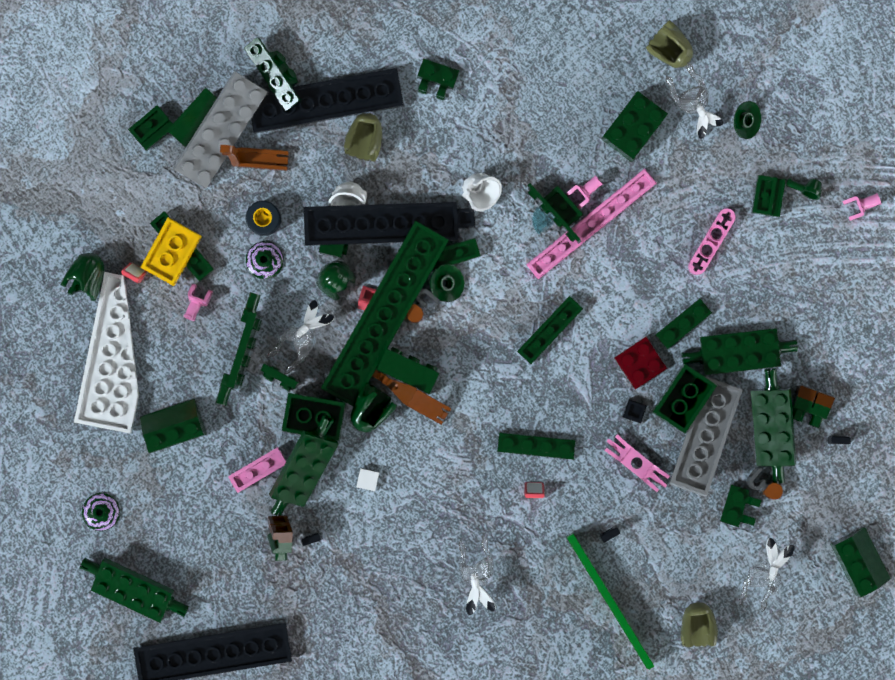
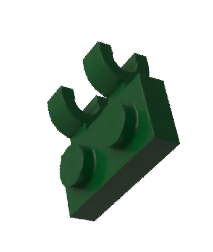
(436, 74)
(287, 382)
(735, 504)

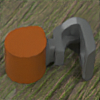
(416, 311)
(770, 490)

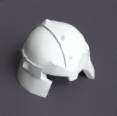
(481, 191)
(348, 194)

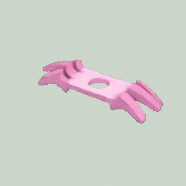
(647, 468)

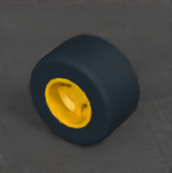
(260, 212)

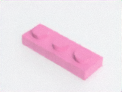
(257, 470)

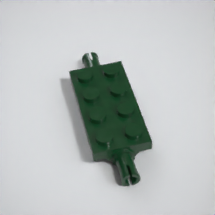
(246, 343)
(740, 351)
(773, 426)
(304, 467)
(133, 589)

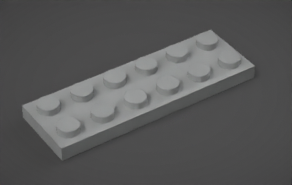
(220, 127)
(706, 440)

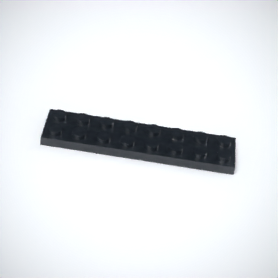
(331, 100)
(376, 222)
(214, 653)

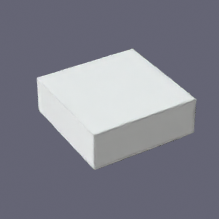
(367, 479)

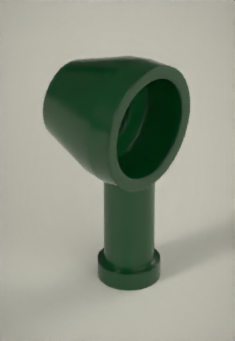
(810, 190)

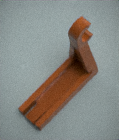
(255, 157)
(415, 398)

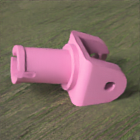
(586, 190)
(863, 204)
(196, 303)

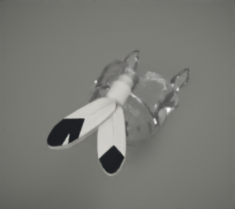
(695, 101)
(302, 335)
(767, 573)
(477, 578)

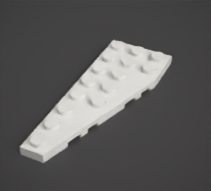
(110, 377)

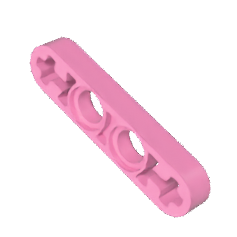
(709, 240)

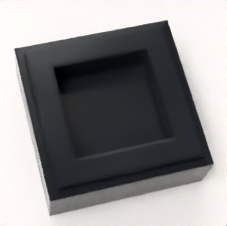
(466, 218)
(634, 411)
(839, 440)
(609, 534)
(311, 539)

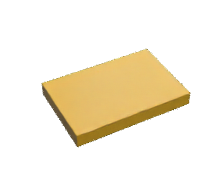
(171, 251)

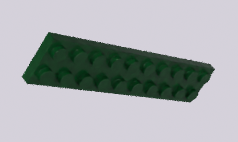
(384, 313)

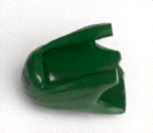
(87, 275)
(334, 278)
(371, 408)

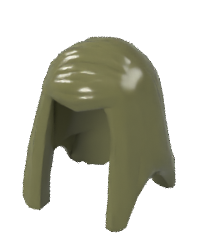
(671, 46)
(364, 137)
(698, 626)

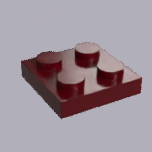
(640, 363)

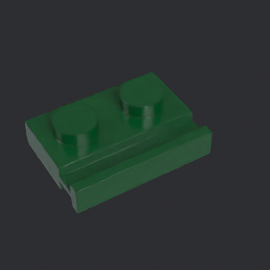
(151, 128)
(768, 196)

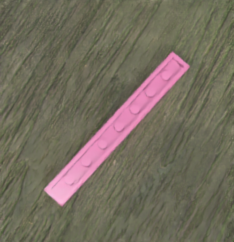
(592, 223)

